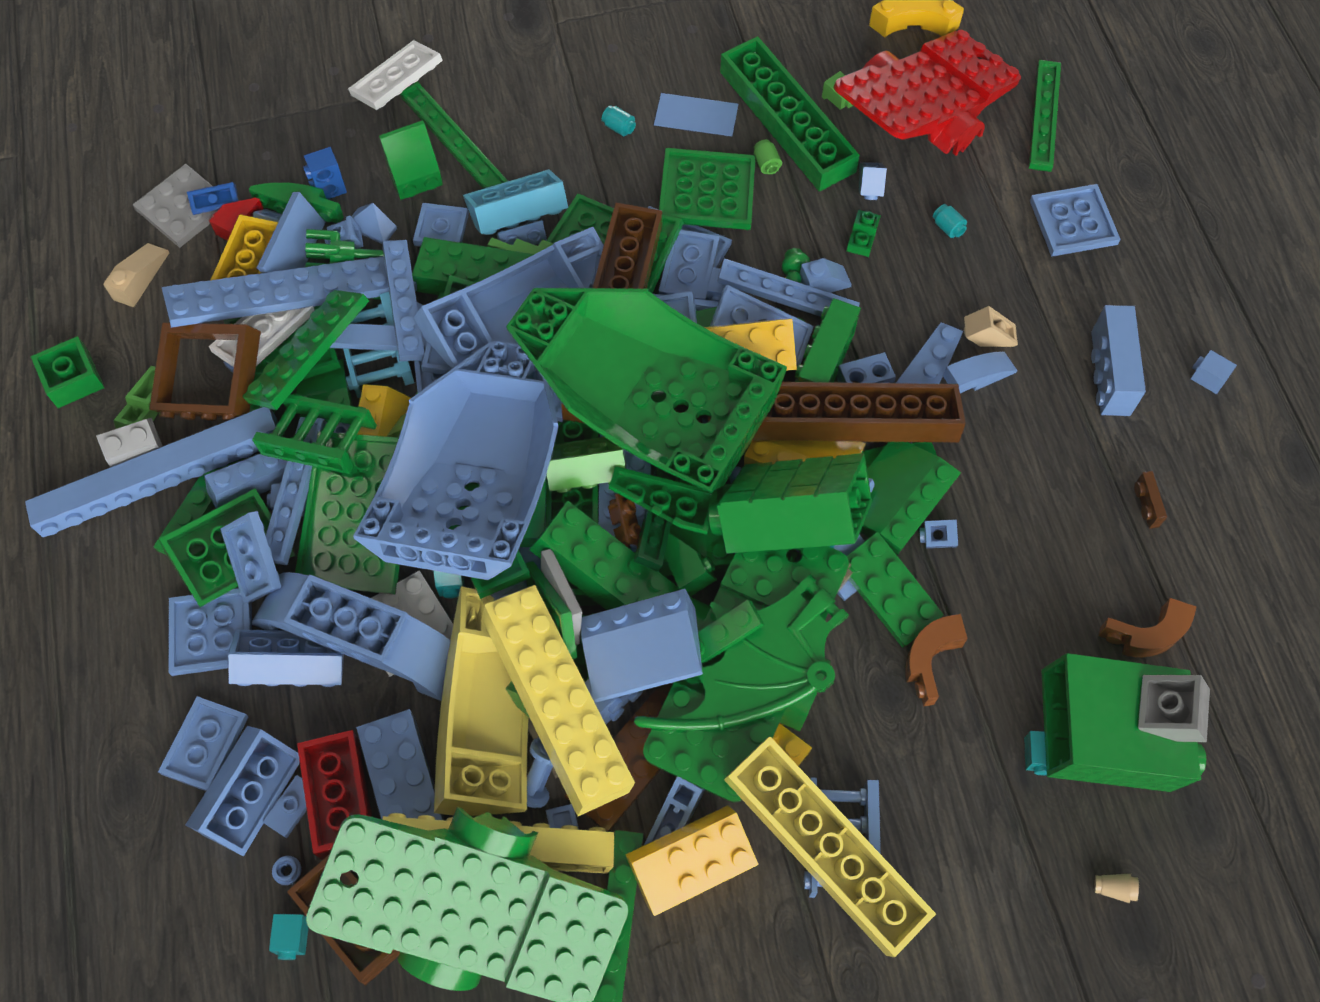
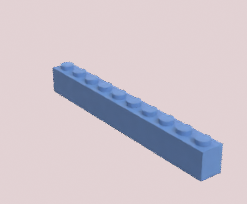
(148, 473)

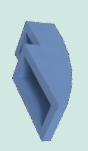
(979, 371)

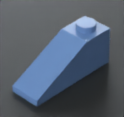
(676, 809)

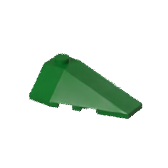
(673, 501)

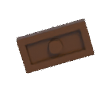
(1150, 498)

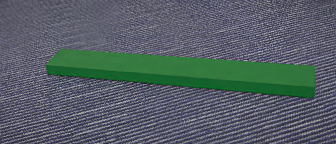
(452, 136)

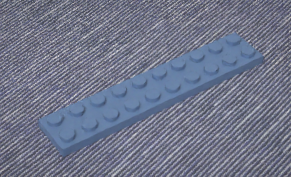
(272, 291)

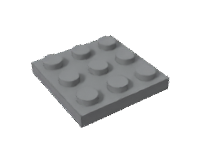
(169, 206)

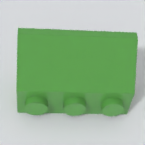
(583, 463)

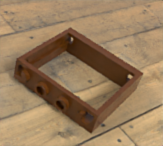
(243, 371)

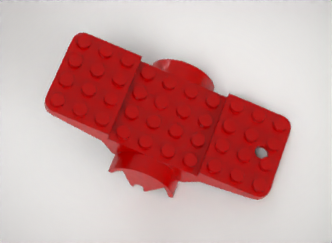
(931, 90)

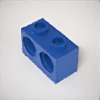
(324, 172)

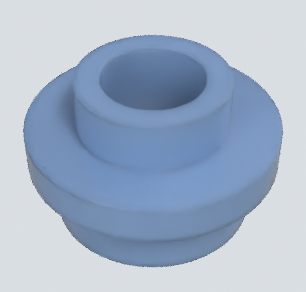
(281, 864)

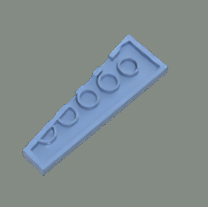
(933, 357)

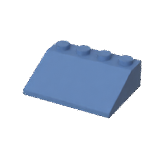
(641, 645)

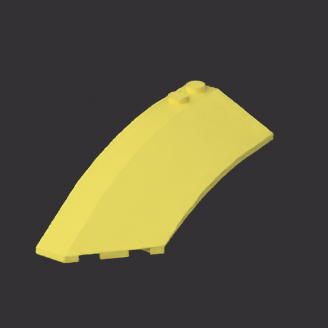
(480, 727)

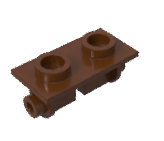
(624, 512)

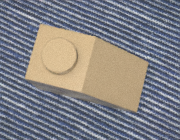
(990, 329)

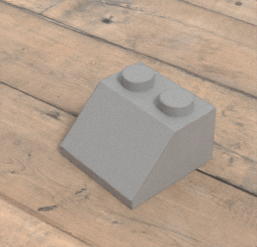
(129, 442)
(1175, 707)

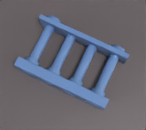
(867, 824)

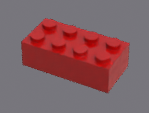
(332, 786)

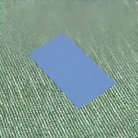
(696, 114)

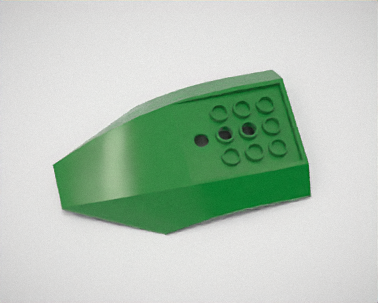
(619, 346)

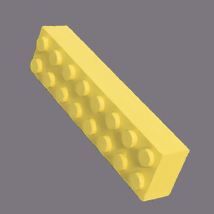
(557, 700)
(830, 847)

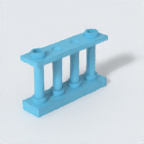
(400, 369)

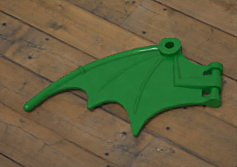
(766, 668)

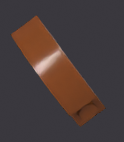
(936, 637)
(1147, 642)

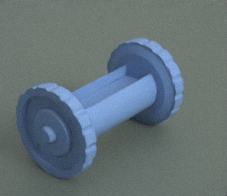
(540, 770)

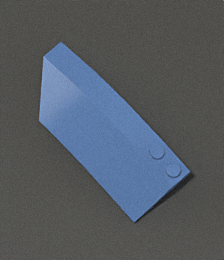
(480, 312)

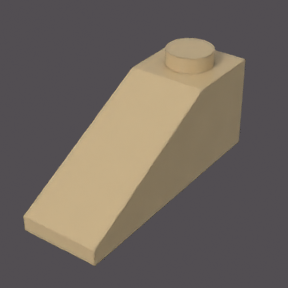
(134, 274)

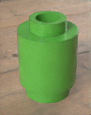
(767, 157)

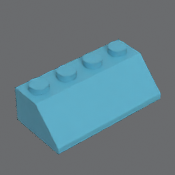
(516, 201)

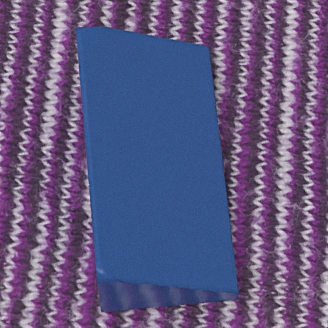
(212, 198)

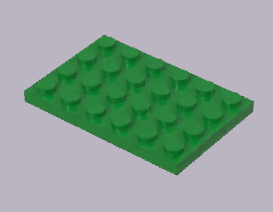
(334, 512)

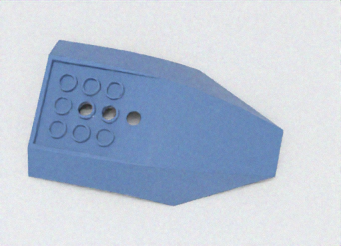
(477, 424)

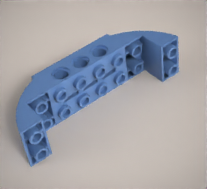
(358, 629)

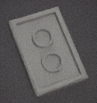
(555, 575)

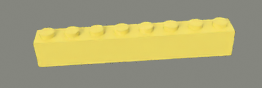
(558, 848)

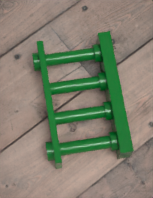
(317, 452)

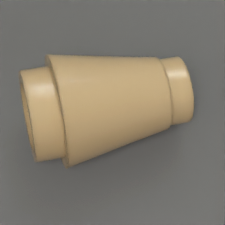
(1117, 886)

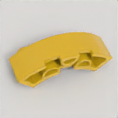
(932, 15)

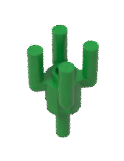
(337, 250)

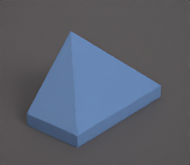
(374, 223)

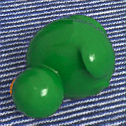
(792, 264)

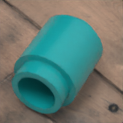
(618, 120)
(950, 221)

